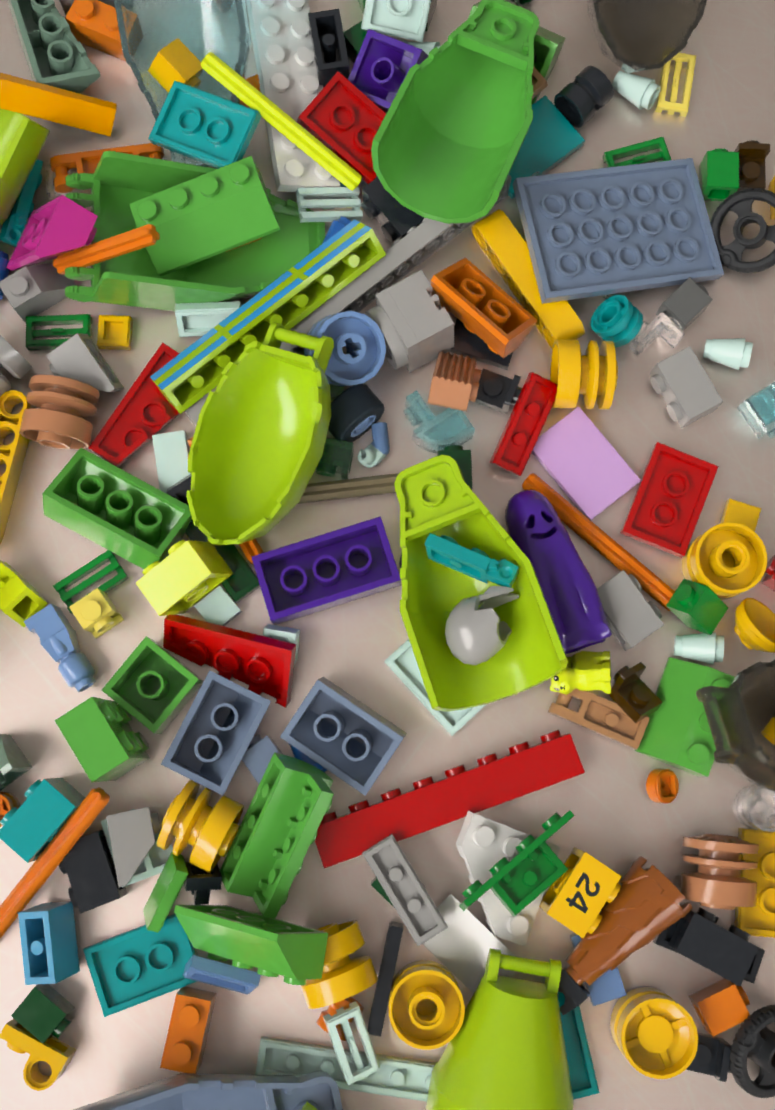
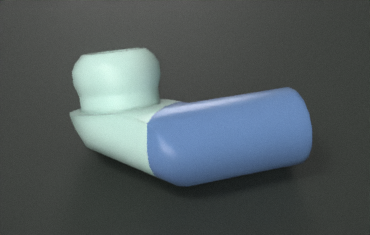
(378, 449)

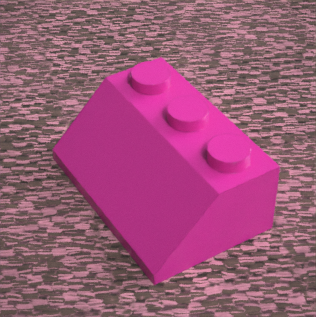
(52, 231)

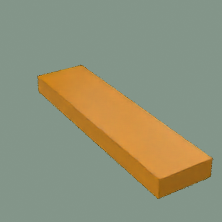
(56, 104)

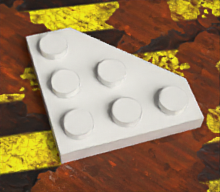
(482, 846)

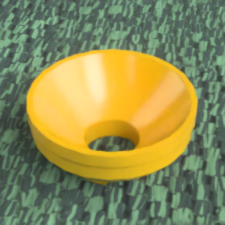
(755, 625)

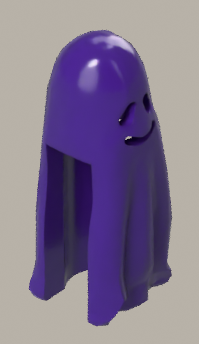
(559, 569)

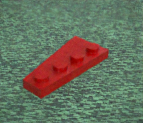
(138, 416)
(248, 657)

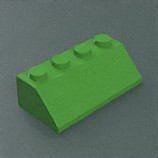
(207, 215)
(116, 509)
(255, 941)

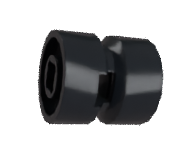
(584, 96)

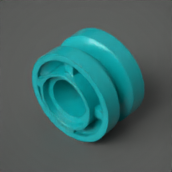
(617, 320)

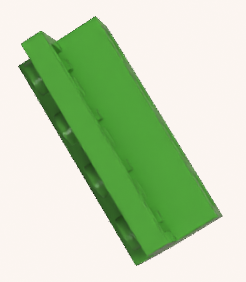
(277, 832)

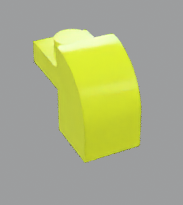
(17, 595)

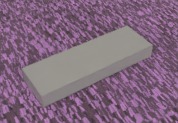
(405, 890)

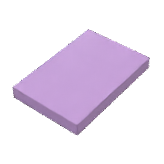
(584, 464)

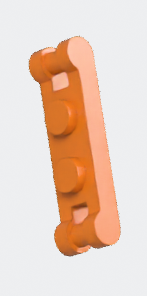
(87, 161)

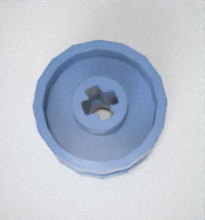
(363, 343)

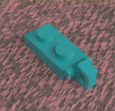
(15, 224)
(470, 561)

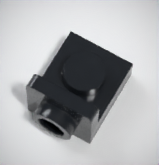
(497, 391)
(712, 1057)

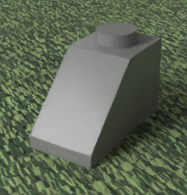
(35, 289)
(83, 362)
(131, 840)

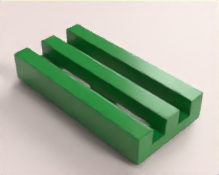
(658, 143)
(51, 344)
(87, 569)

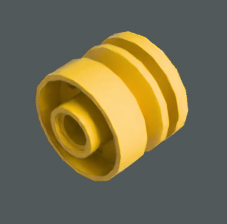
(200, 825)

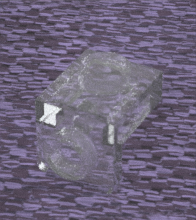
(661, 326)

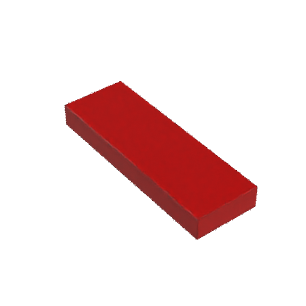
(525, 424)

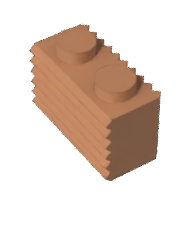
(454, 381)

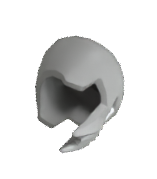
(477, 633)

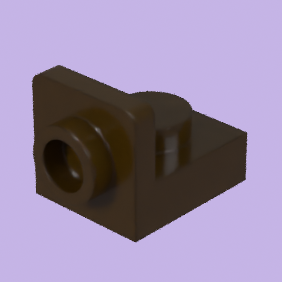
(752, 164)
(633, 694)

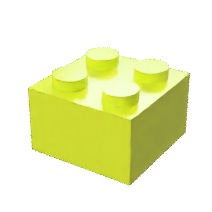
(183, 577)

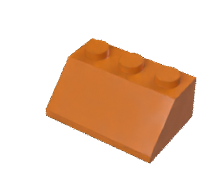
(482, 307)

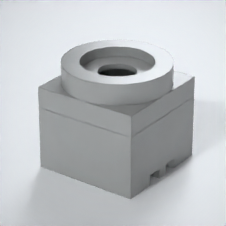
(412, 322)

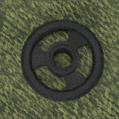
(741, 204)
(758, 1044)

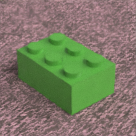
(103, 739)

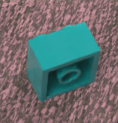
(40, 817)

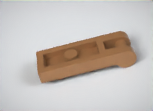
(600, 717)

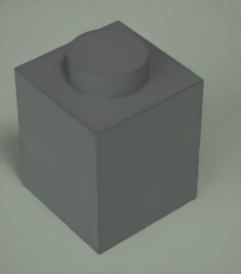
(686, 303)

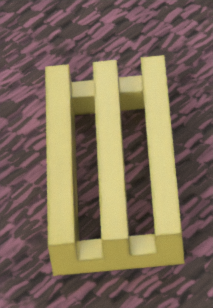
(672, 106)

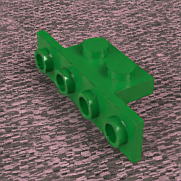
(527, 874)

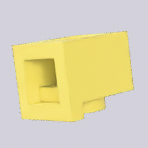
(96, 613)

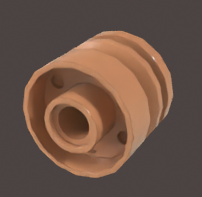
(59, 412)
(719, 872)

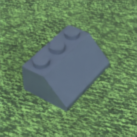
(216, 733)
(343, 735)

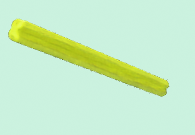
(281, 121)

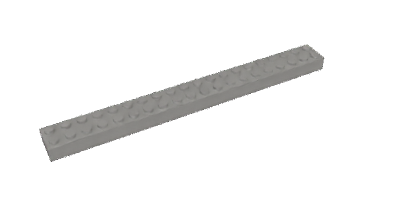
(399, 260)

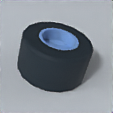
(354, 413)

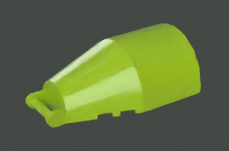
(508, 1045)

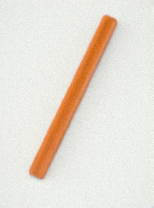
(601, 541)
(52, 856)

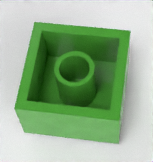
(153, 686)

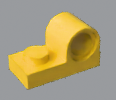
(53, 1052)

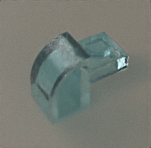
(437, 431)

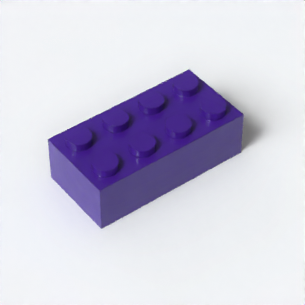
(326, 571)

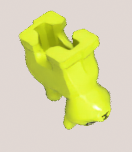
(584, 672)

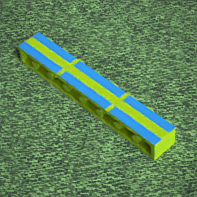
(283, 301)

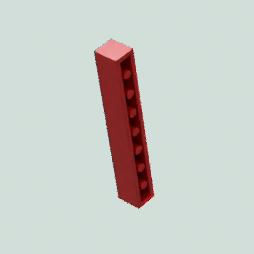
(448, 799)

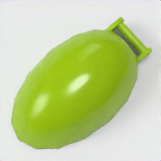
(259, 437)

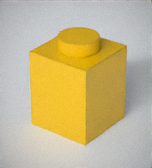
(176, 64)

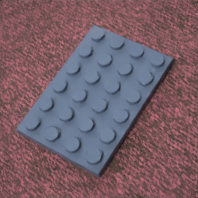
(617, 229)

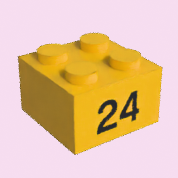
(581, 893)

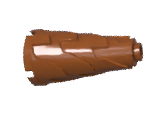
(632, 920)

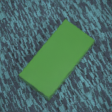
(165, 892)

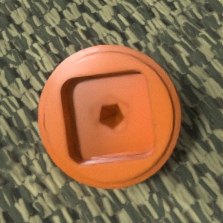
(662, 785)

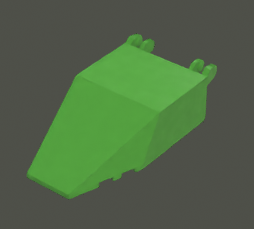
(133, 277)

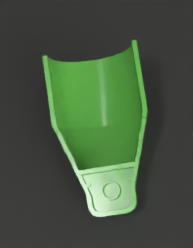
(461, 117)

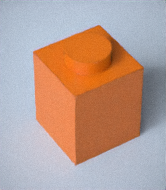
(720, 1006)

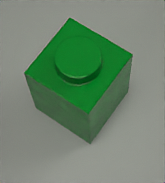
(719, 174)
(697, 606)

